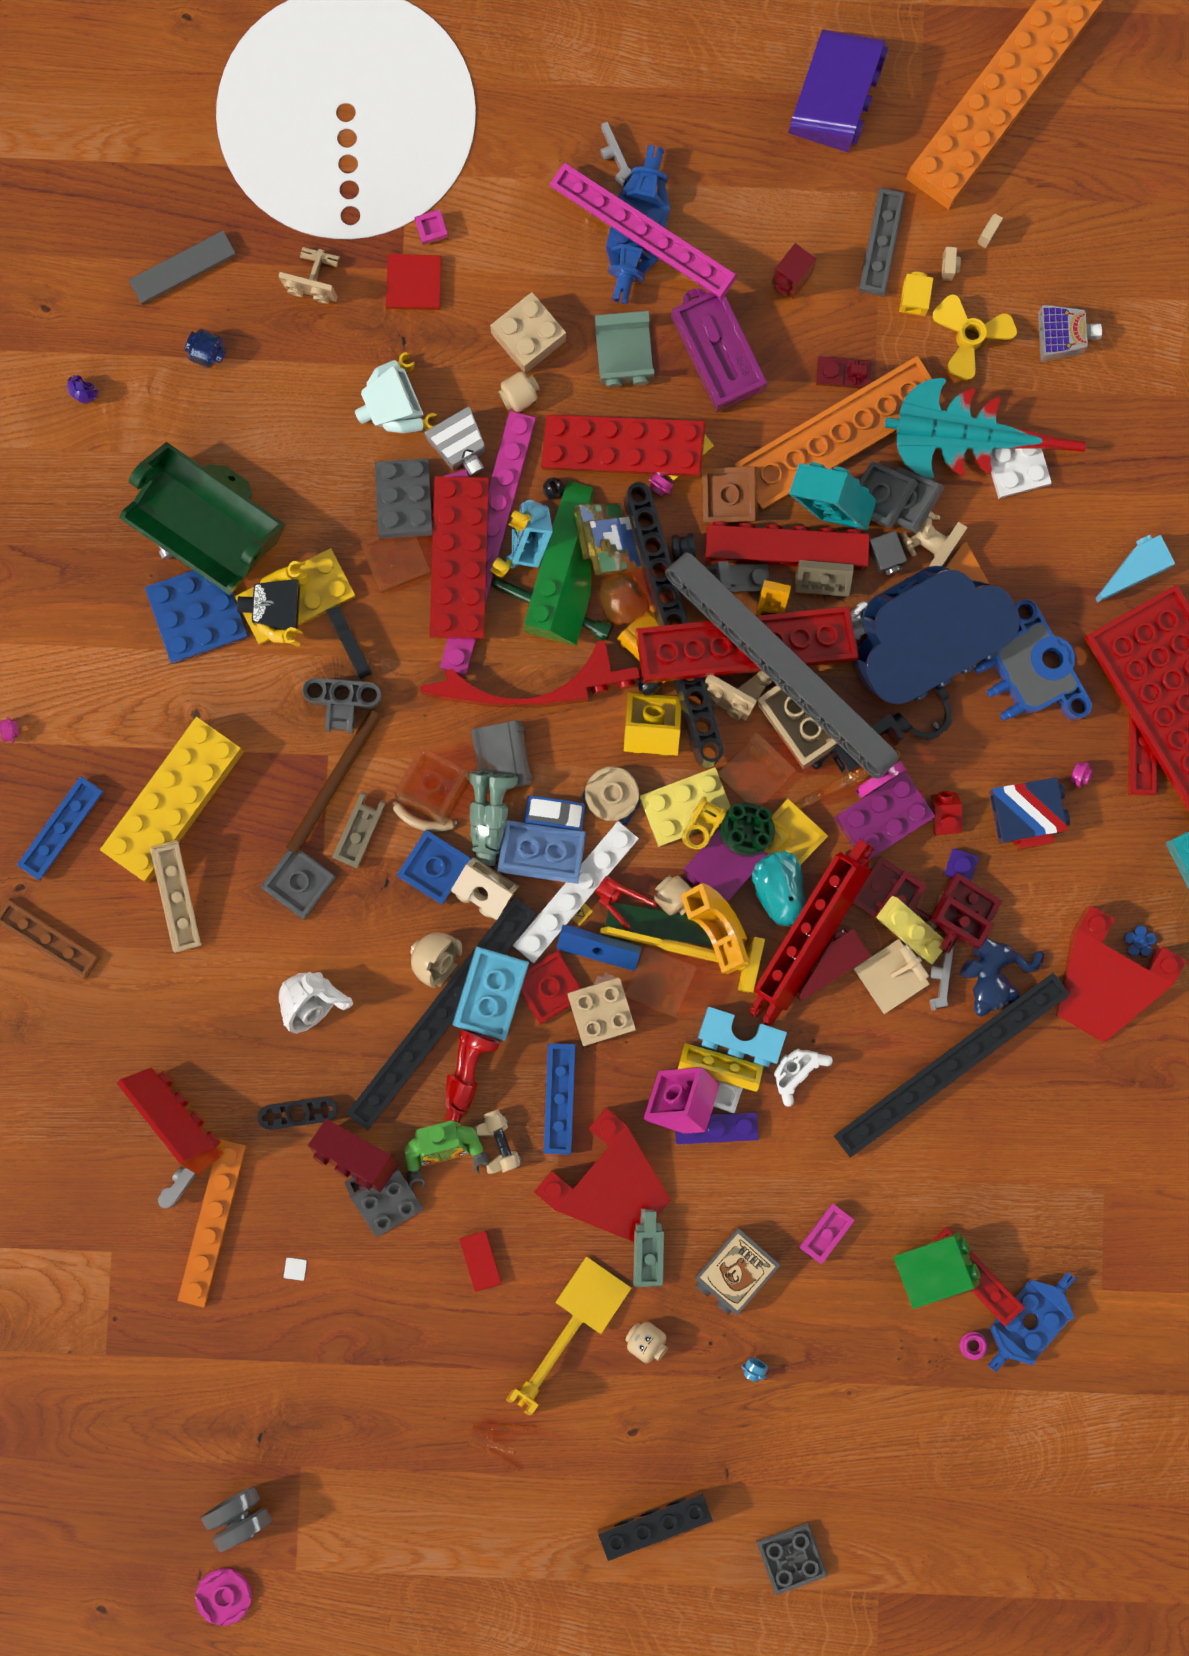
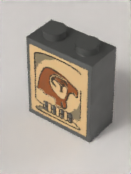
(735, 1272)

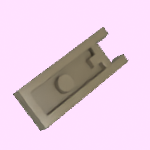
(358, 832)

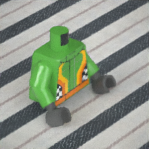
(440, 1144)

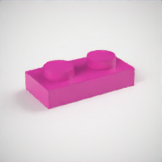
(826, 1233)

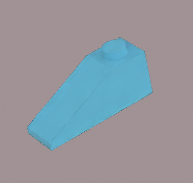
(1142, 563)

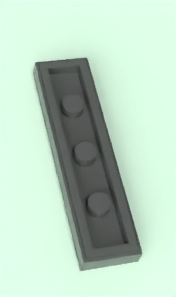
(881, 242)
(182, 267)

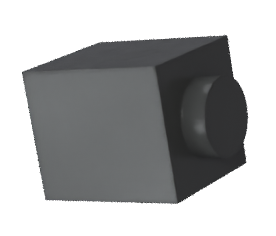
(887, 553)

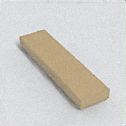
(175, 896)

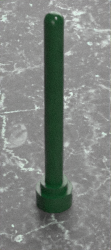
(599, 629)

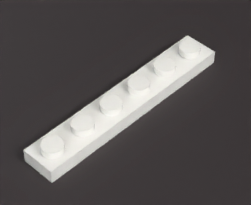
(573, 896)

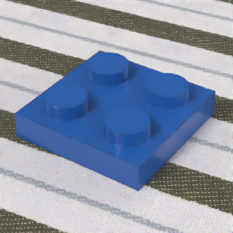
(433, 867)

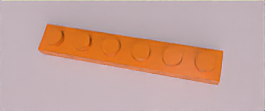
(212, 1224)

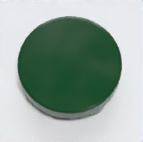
(747, 829)

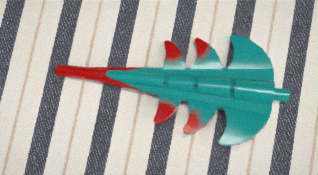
(926, 427)

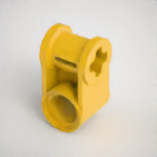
(703, 822)

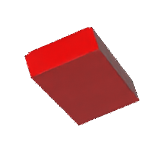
(480, 1261)

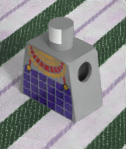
(1064, 332)

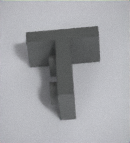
(740, 578)

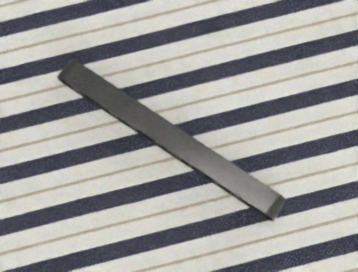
(782, 665)

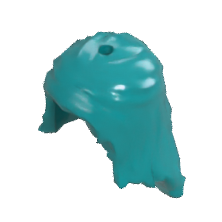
(775, 882)

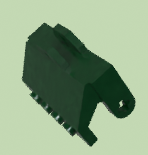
(201, 516)

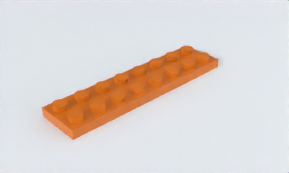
(834, 433)

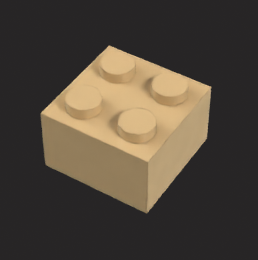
(528, 333)

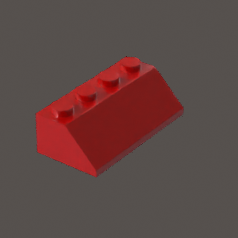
(171, 1119)

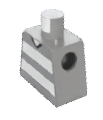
(458, 441)

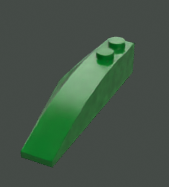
(564, 576)

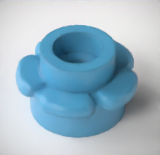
(755, 1369)

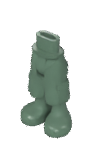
(488, 817)

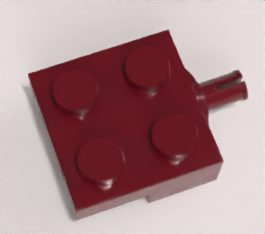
(889, 881)
(965, 913)

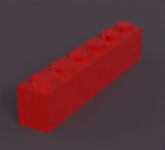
(785, 546)

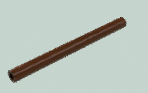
(333, 781)

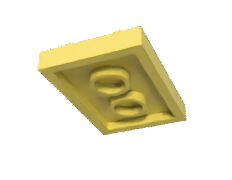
(672, 805)

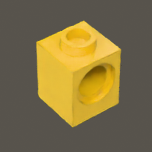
(916, 293)

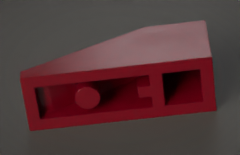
(837, 959)

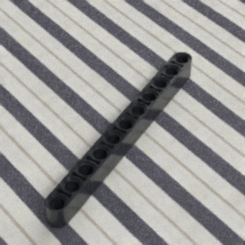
(674, 611)

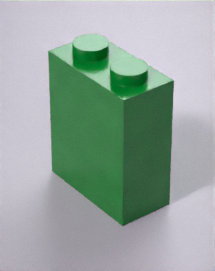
(937, 1270)

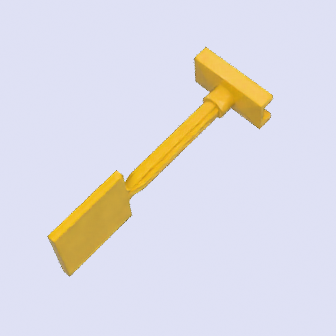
(748, 973)
(591, 1299)

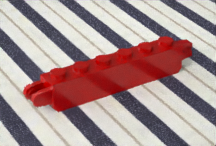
(811, 931)

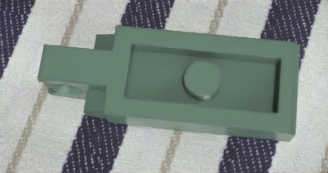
(648, 1251)

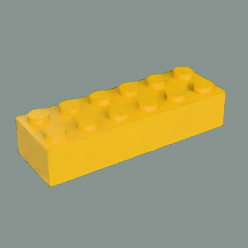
(172, 797)

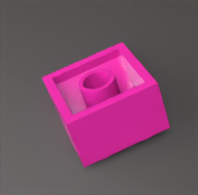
(682, 1100)

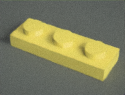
(911, 929)

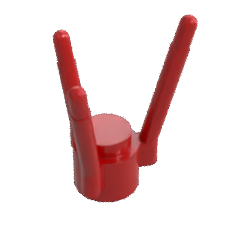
(612, 890)

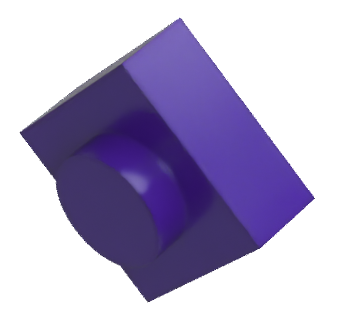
(961, 863)

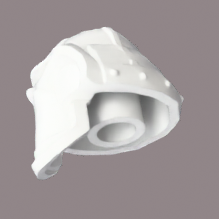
(307, 1000)

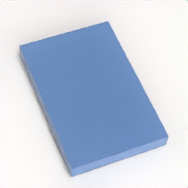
(541, 852)

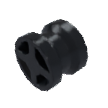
(683, 544)

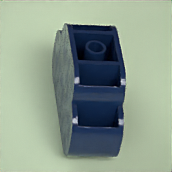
(930, 632)

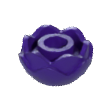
(81, 390)

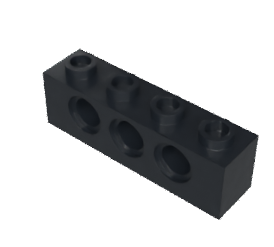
(654, 1525)

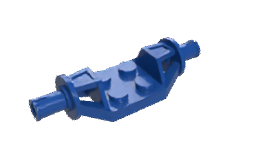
(641, 195)

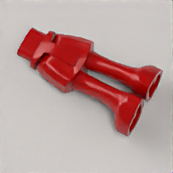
(462, 1085)

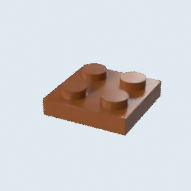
(730, 494)

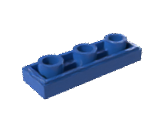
(599, 947)

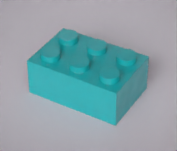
(833, 495)

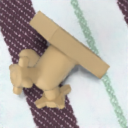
(933, 540)

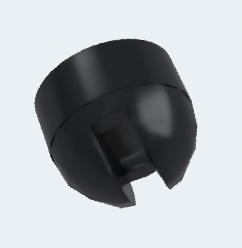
(547, 489)
(648, 688)

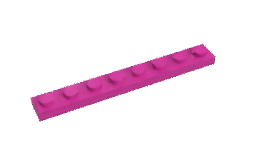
(643, 231)

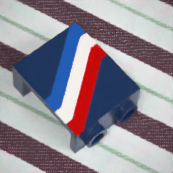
(1029, 810)

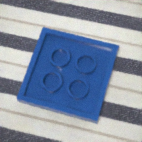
(194, 616)

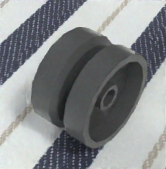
(238, 1522)

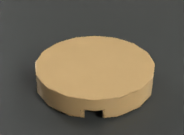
(612, 793)

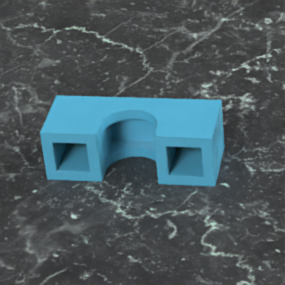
(764, 1046)

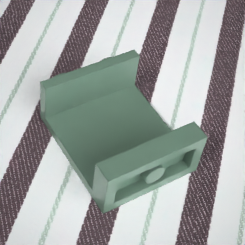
(624, 349)

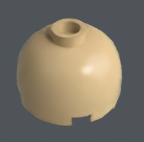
(434, 958)

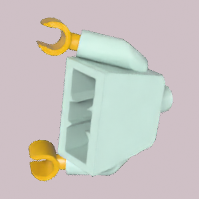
(392, 400)

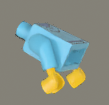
(529, 537)

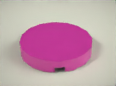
(873, 783)
(223, 1596)

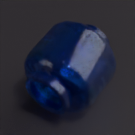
(205, 348)

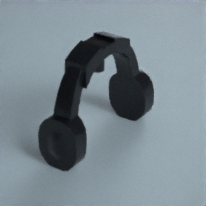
(942, 695)

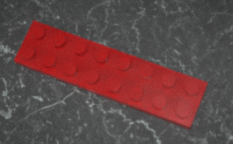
(704, 650)

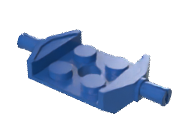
(1052, 1313)

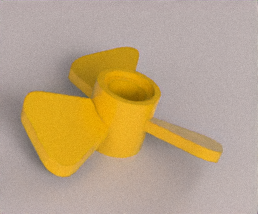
(952, 315)

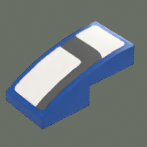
(554, 813)

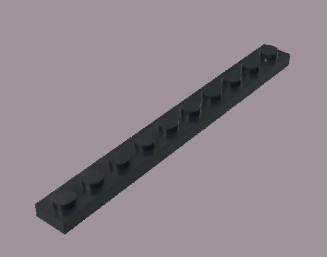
(434, 1021)
(951, 1065)

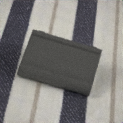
(502, 750)

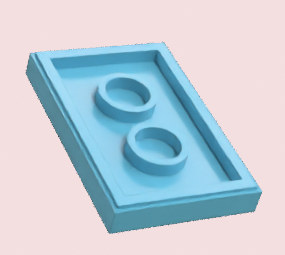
(490, 993)

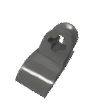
(343, 710)

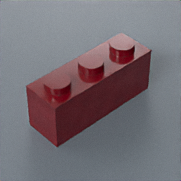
(352, 1156)

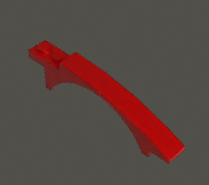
(593, 676)

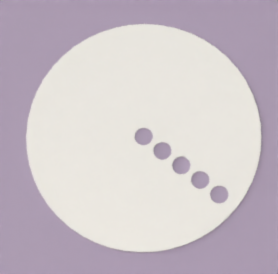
(284, 128)

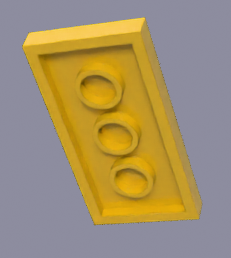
(319, 591)

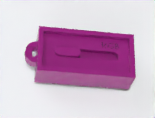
(718, 349)

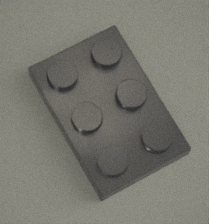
(403, 498)

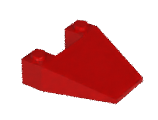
(1106, 985)
(613, 1188)

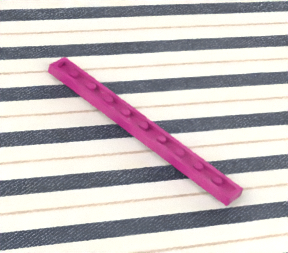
(501, 499)

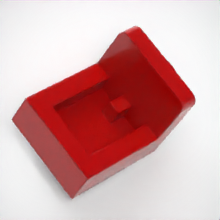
(947, 813)

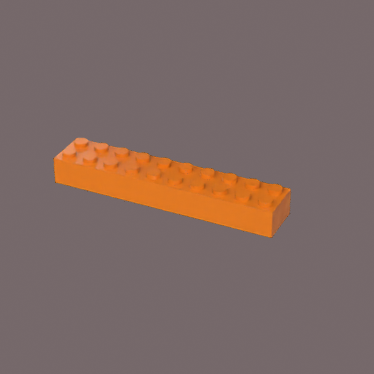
(999, 96)

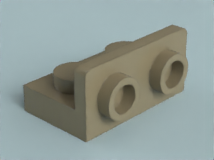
(823, 578)

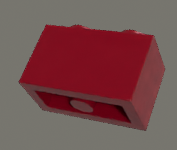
(793, 271)

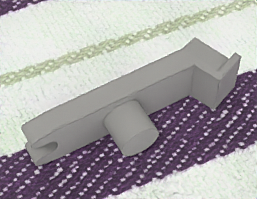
(613, 150)
(943, 974)

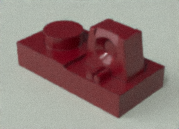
(843, 372)

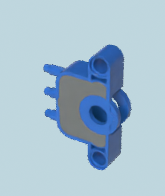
(1026, 676)

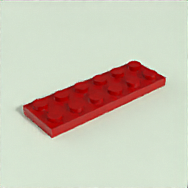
(623, 445)
(459, 558)

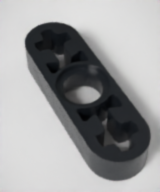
(348, 641)
(278, 1123)

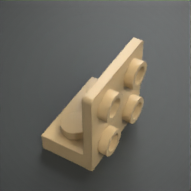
(601, 1011)

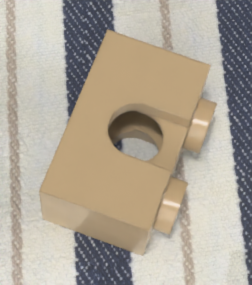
(499, 888)

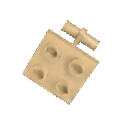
(298, 286)
(737, 701)
(892, 975)

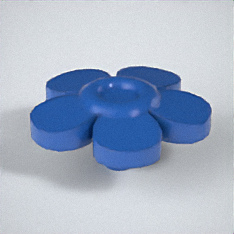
(1140, 941)

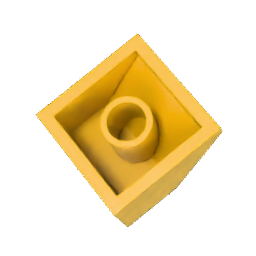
(652, 724)

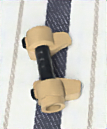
(494, 1126)

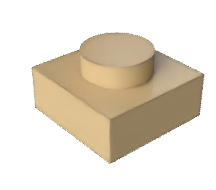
(950, 264)

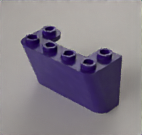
(838, 89)

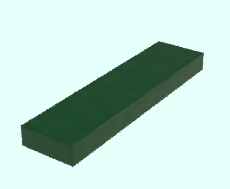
(659, 925)

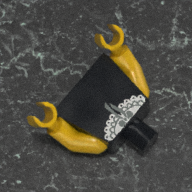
(276, 604)

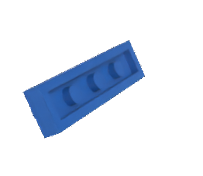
(60, 828)
(559, 1098)

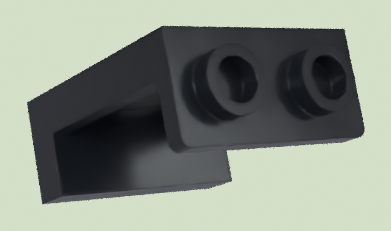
(887, 725)

